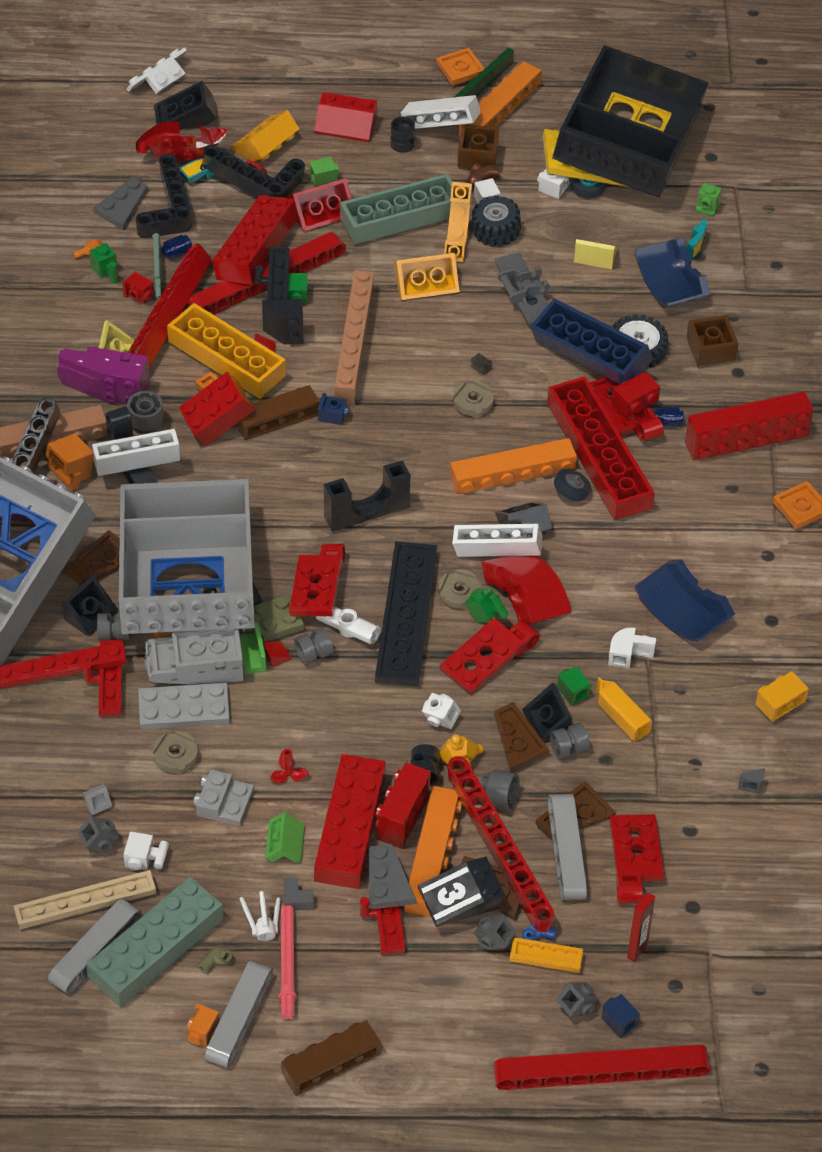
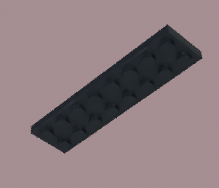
(406, 614)

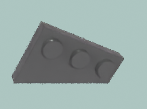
(120, 204)
(387, 879)

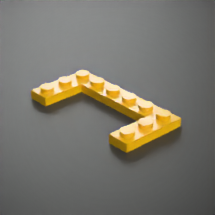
(557, 168)

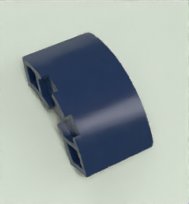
(669, 272)
(681, 604)

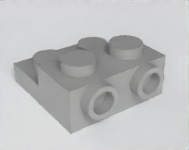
(223, 798)

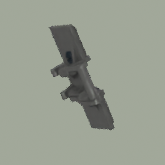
(530, 288)

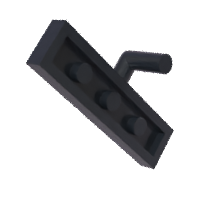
(277, 273)

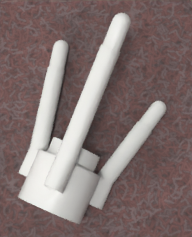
(264, 928)

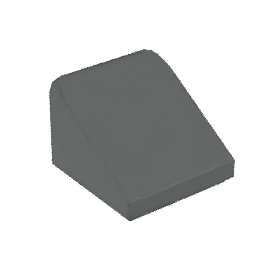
(751, 781)

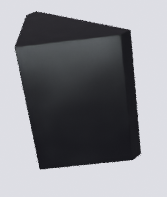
(85, 603)
(547, 712)

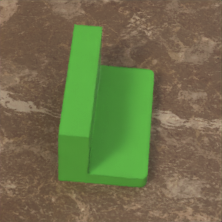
(253, 652)
(284, 838)

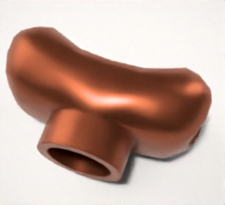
(480, 173)

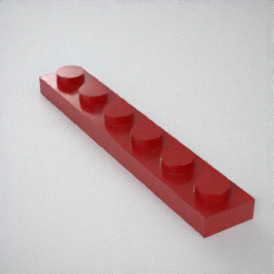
(62, 664)

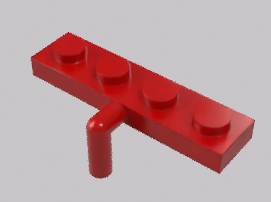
(109, 685)
(388, 925)

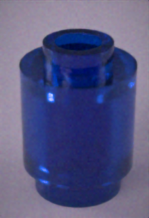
(176, 246)
(670, 416)

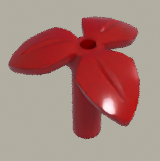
(287, 762)

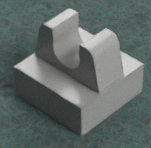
(97, 799)

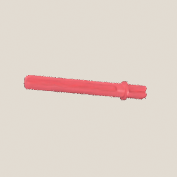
(287, 990)

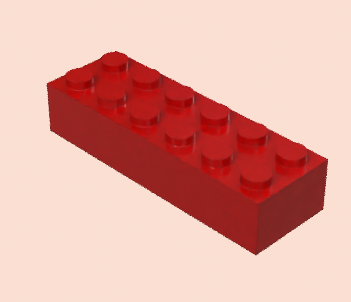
(250, 242)
(748, 425)
(350, 821)

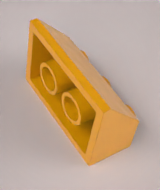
(267, 137)
(426, 276)

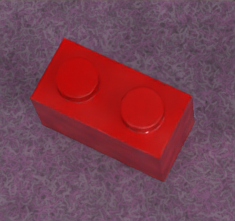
(636, 394)

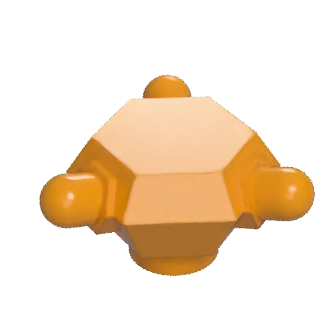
(459, 746)

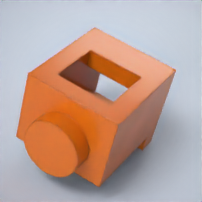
(202, 1025)

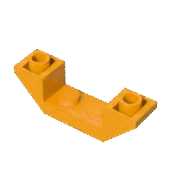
(458, 219)

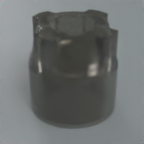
(481, 363)

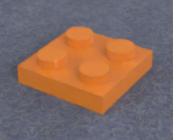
(459, 66)
(799, 504)

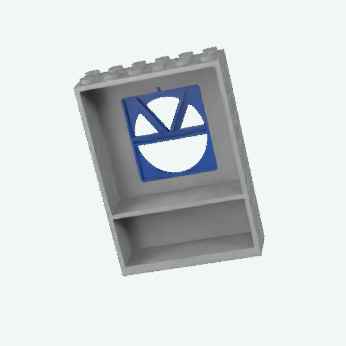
(60, 523)
(185, 525)

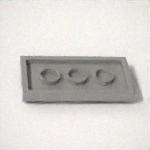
(183, 706)

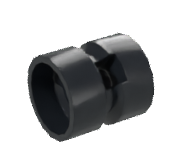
(402, 134)
(428, 758)

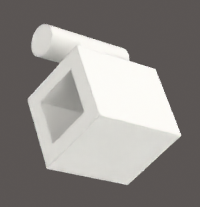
(141, 850)

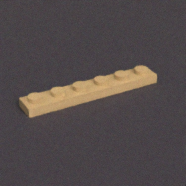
(84, 899)

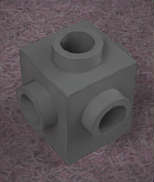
(98, 834)
(494, 932)
(577, 999)

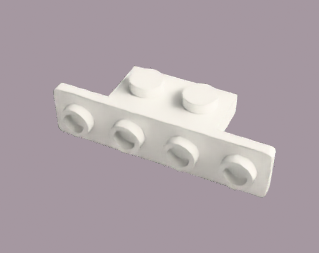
(162, 75)

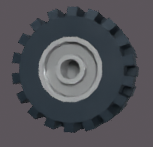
(496, 221)

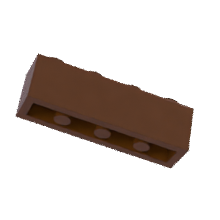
(279, 412)
(330, 1057)

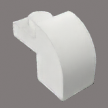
(626, 644)

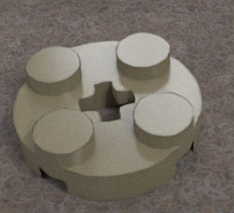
(470, 407)
(459, 578)
(175, 763)

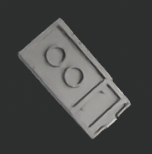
(195, 657)

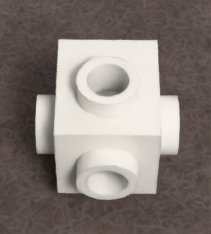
(441, 710)

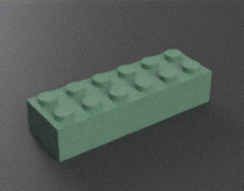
(397, 209)
(155, 941)

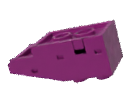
(104, 373)

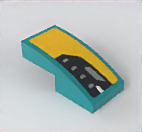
(194, 171)
(697, 239)

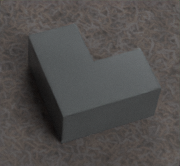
(297, 898)

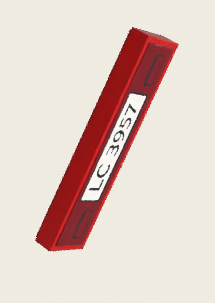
(641, 926)

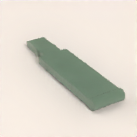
(158, 265)

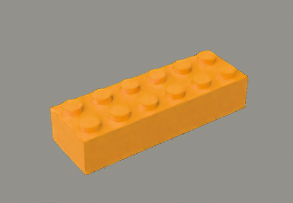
(226, 350)

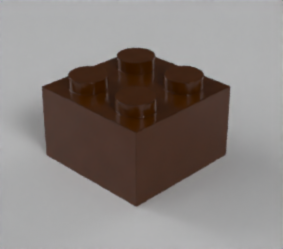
(478, 145)
(712, 340)

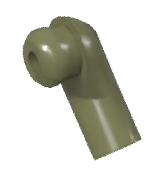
(215, 957)

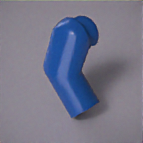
(531, 934)

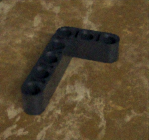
(251, 179)
(178, 215)
(120, 426)
(36, 436)

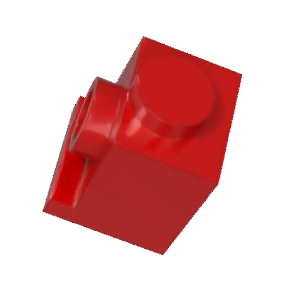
(138, 288)

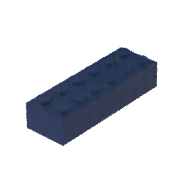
(591, 342)

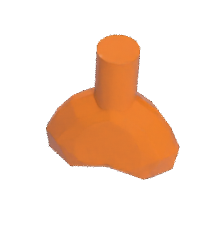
(85, 251)

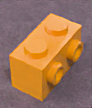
(781, 696)

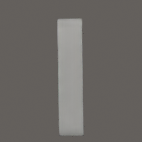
(567, 847)
(72, 967)
(238, 1014)

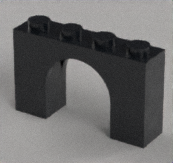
(389, 498)

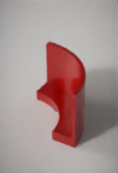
(532, 586)

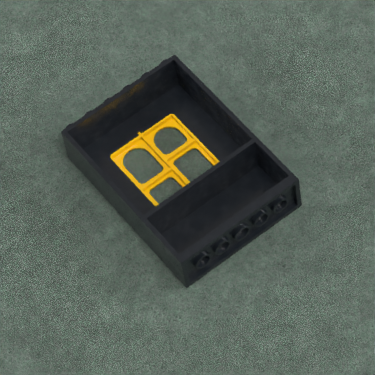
(626, 148)

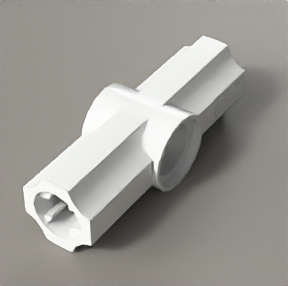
(351, 625)

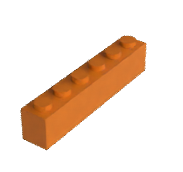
(507, 95)
(512, 466)
(434, 843)

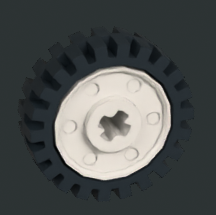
(647, 332)

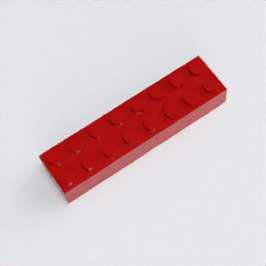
(600, 448)

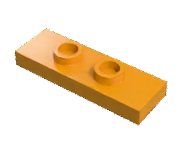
(546, 955)

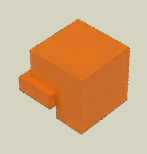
(70, 460)

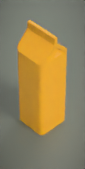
(623, 710)

